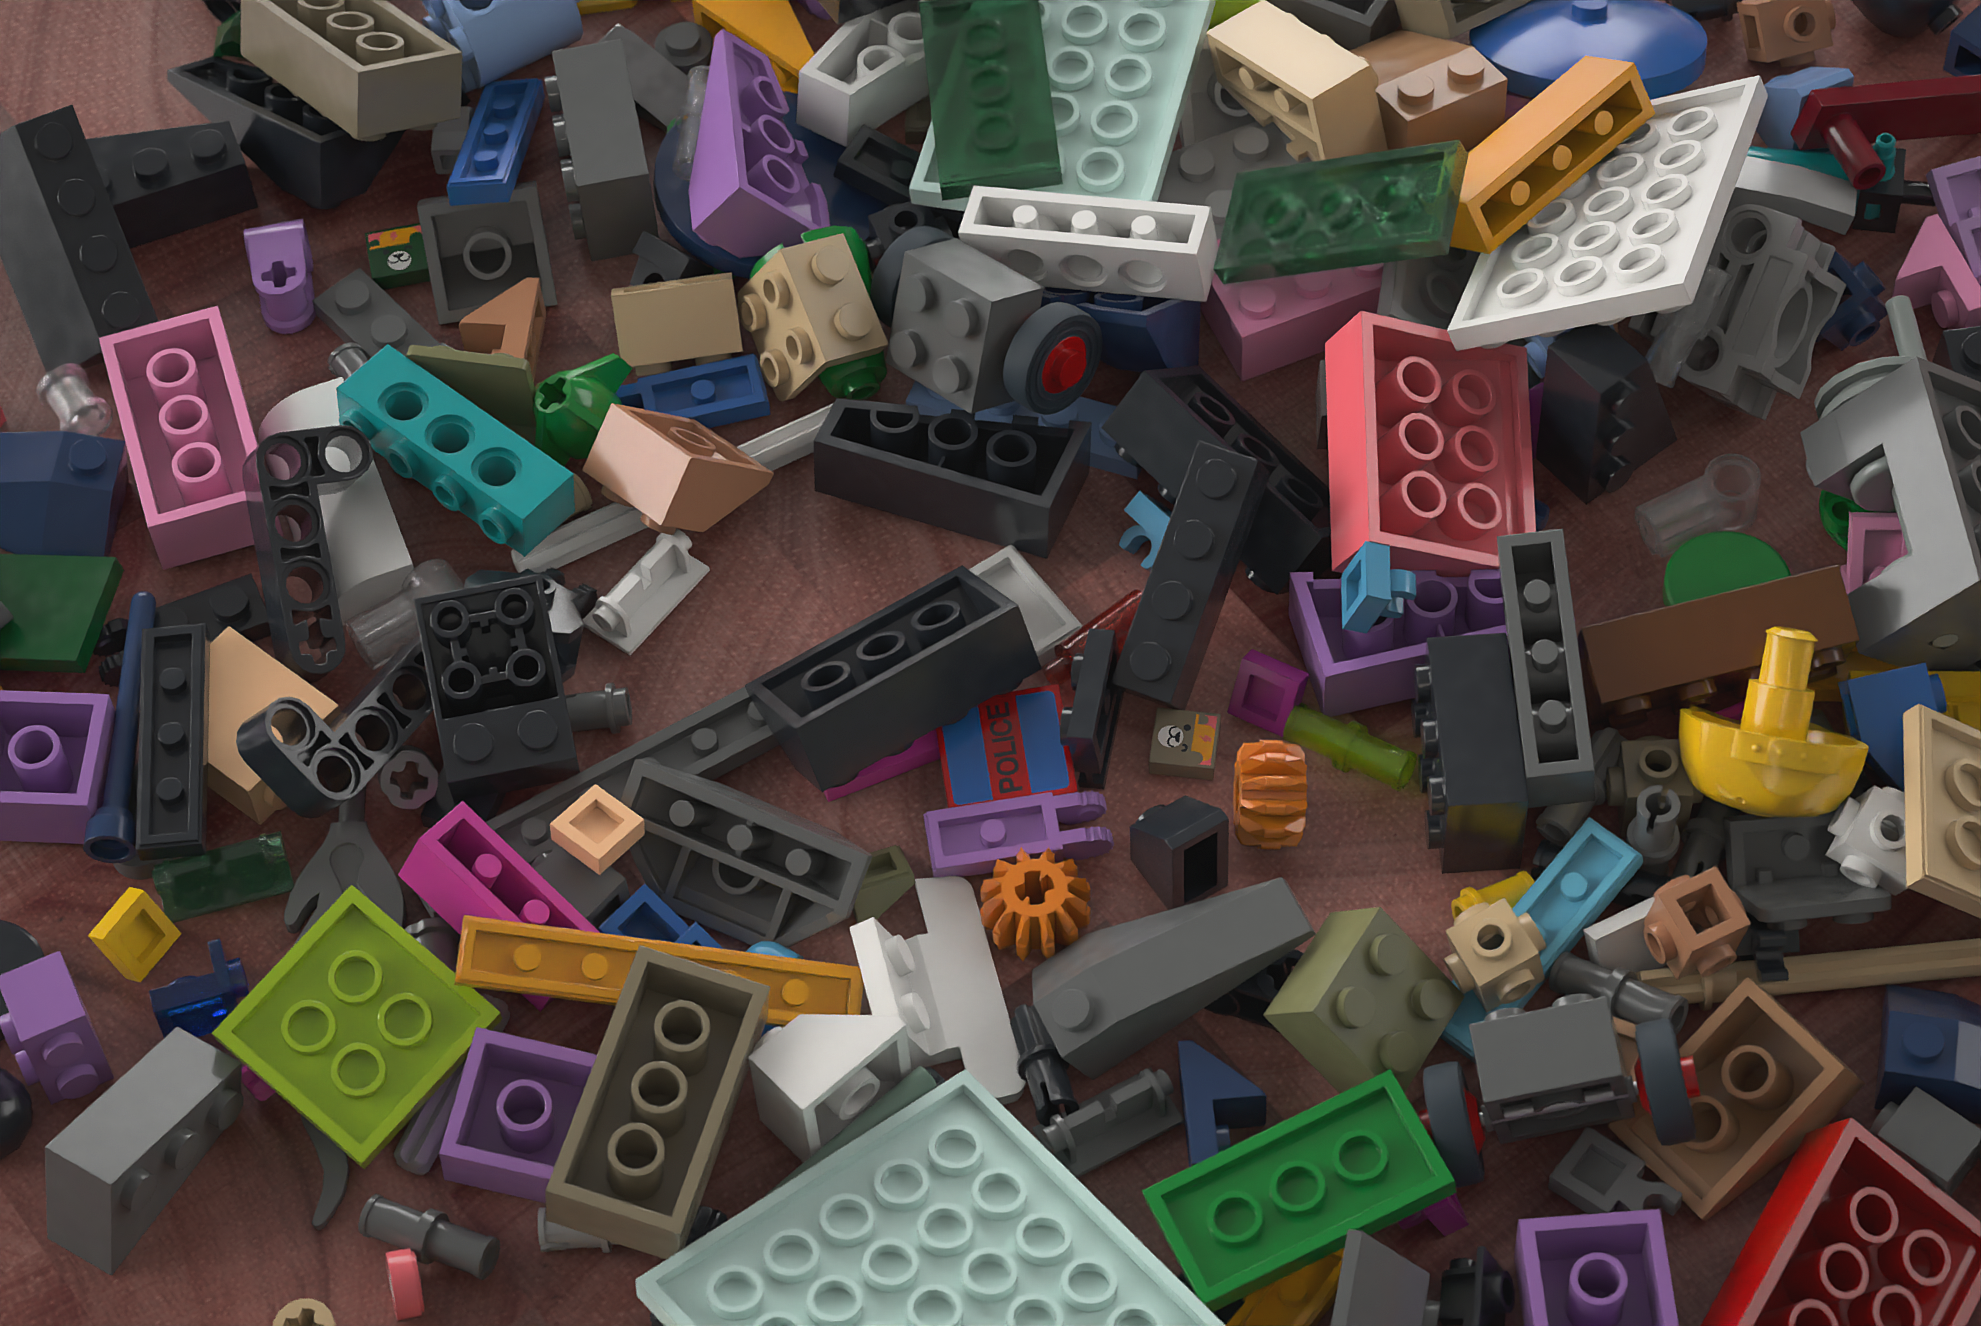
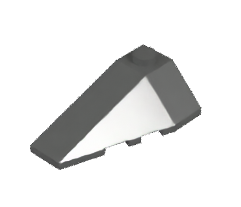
(1151, 973)

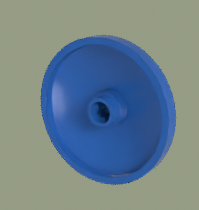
(1550, 36)

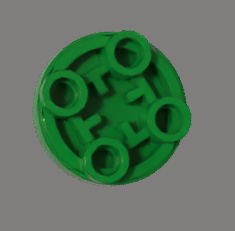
(1720, 564)

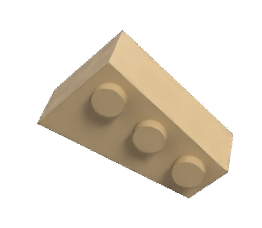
(1299, 82)

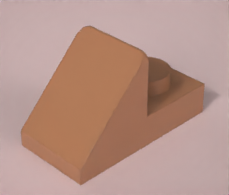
(508, 324)

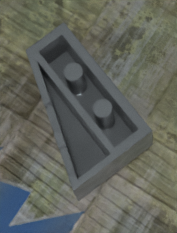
(137, 1147)

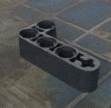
(309, 557)
(334, 750)

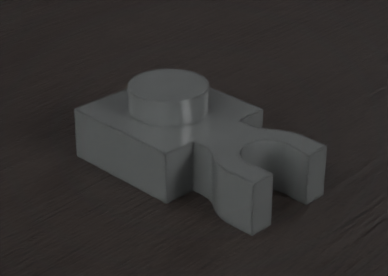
(1607, 1179)

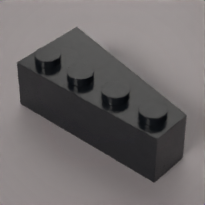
(173, 179)
(955, 471)

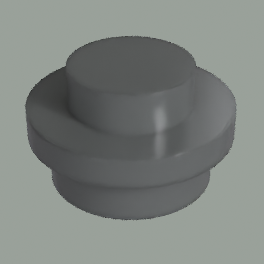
(685, 45)

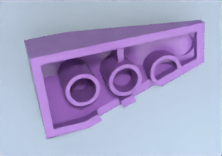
(746, 166)

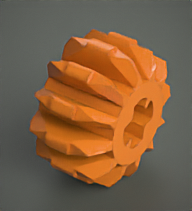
(1270, 794)
(1035, 881)

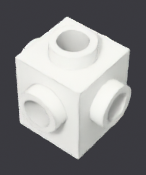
(1871, 839)

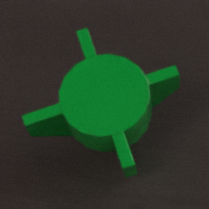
(574, 405)

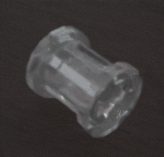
(69, 396)

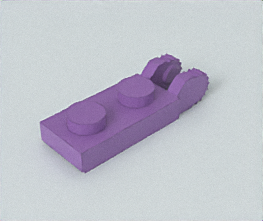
(974, 836)

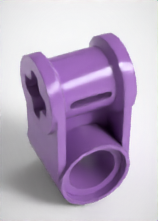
(281, 274)

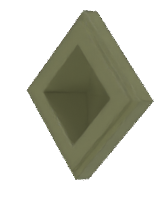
(883, 884)

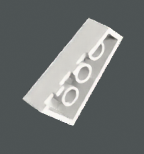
(864, 73)

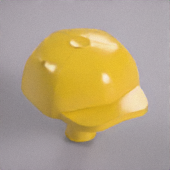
(1774, 756)

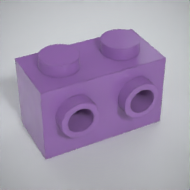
(52, 1030)

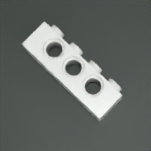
(1095, 241)

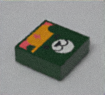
(397, 256)

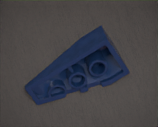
(1138, 330)

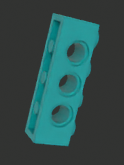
(457, 451)

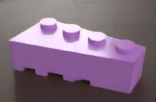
(1377, 668)

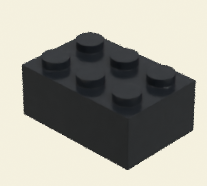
(1470, 753)

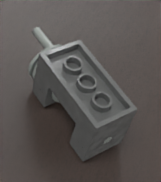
(1909, 444)

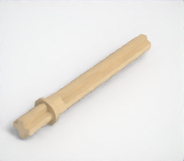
(1831, 971)

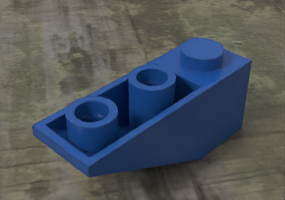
(1876, 710)

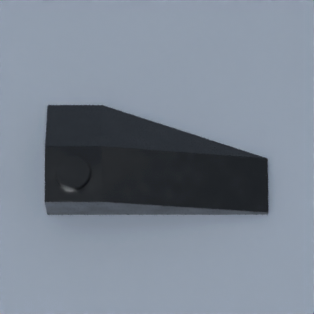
(283, 132)

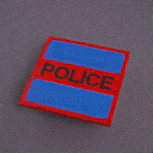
(1007, 749)

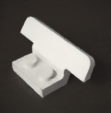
(943, 987)

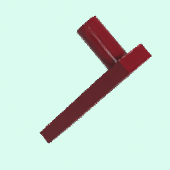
(1854, 116)

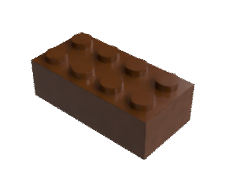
(1709, 646)

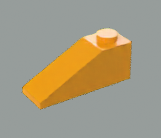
(766, 27)

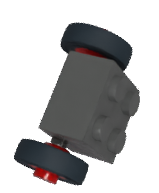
(979, 327)
(1553, 1076)

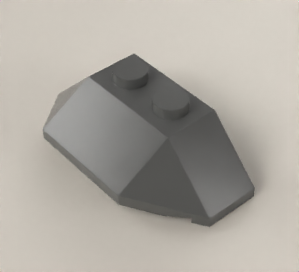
(740, 858)

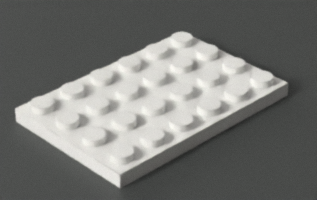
(1625, 232)

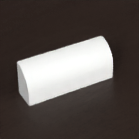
(359, 523)

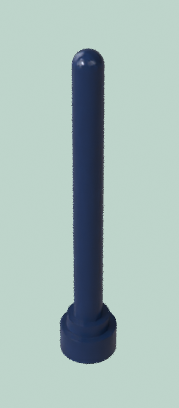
(112, 829)

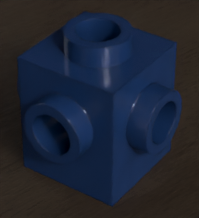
(1859, 307)

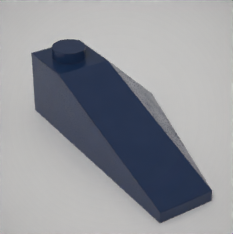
(60, 492)
(1930, 1044)

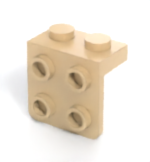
(809, 314)

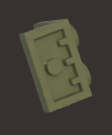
(490, 381)

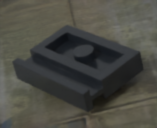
(1093, 720)

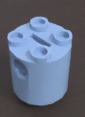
(502, 34)

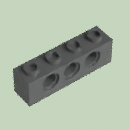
(1546, 668)

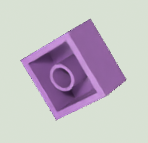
(52, 763)
(512, 1113)
(1594, 1270)

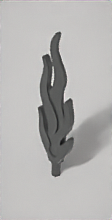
(341, 861)

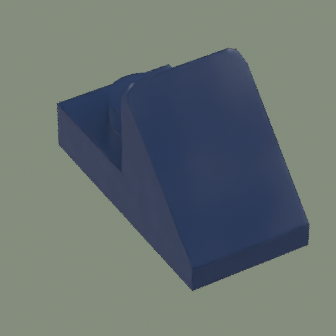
(1214, 1101)

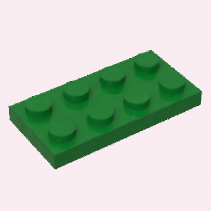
(1298, 1191)

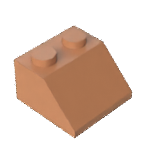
(671, 469)

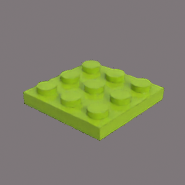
(356, 1026)

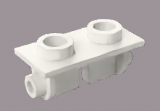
(647, 593)

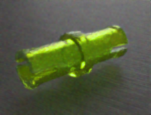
(1350, 746)

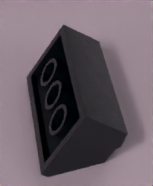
(65, 242)
(1159, 431)
(895, 677)

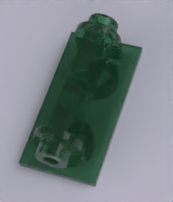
(223, 877)

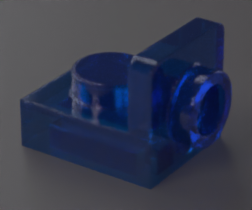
(202, 1001)

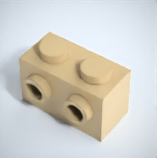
(677, 322)

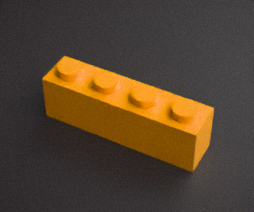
(1547, 149)

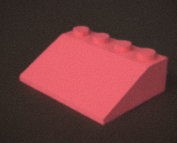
(1426, 446)

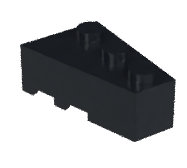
(1599, 412)

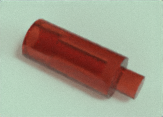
(1116, 618)

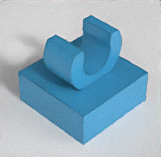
(1152, 521)
(1373, 588)

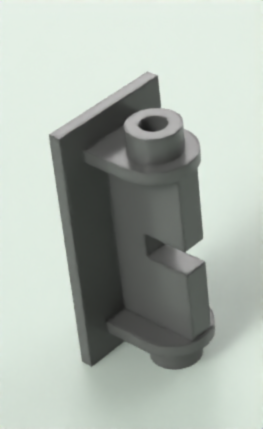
(1112, 1122)

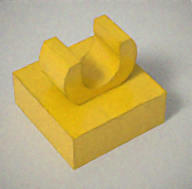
(134, 934)

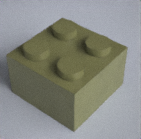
(1364, 1001)

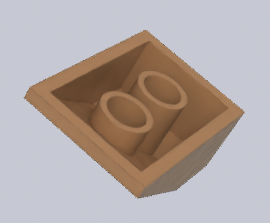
(1434, 90)
(1760, 1094)

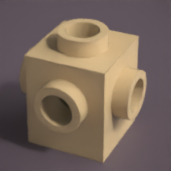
(1501, 973)

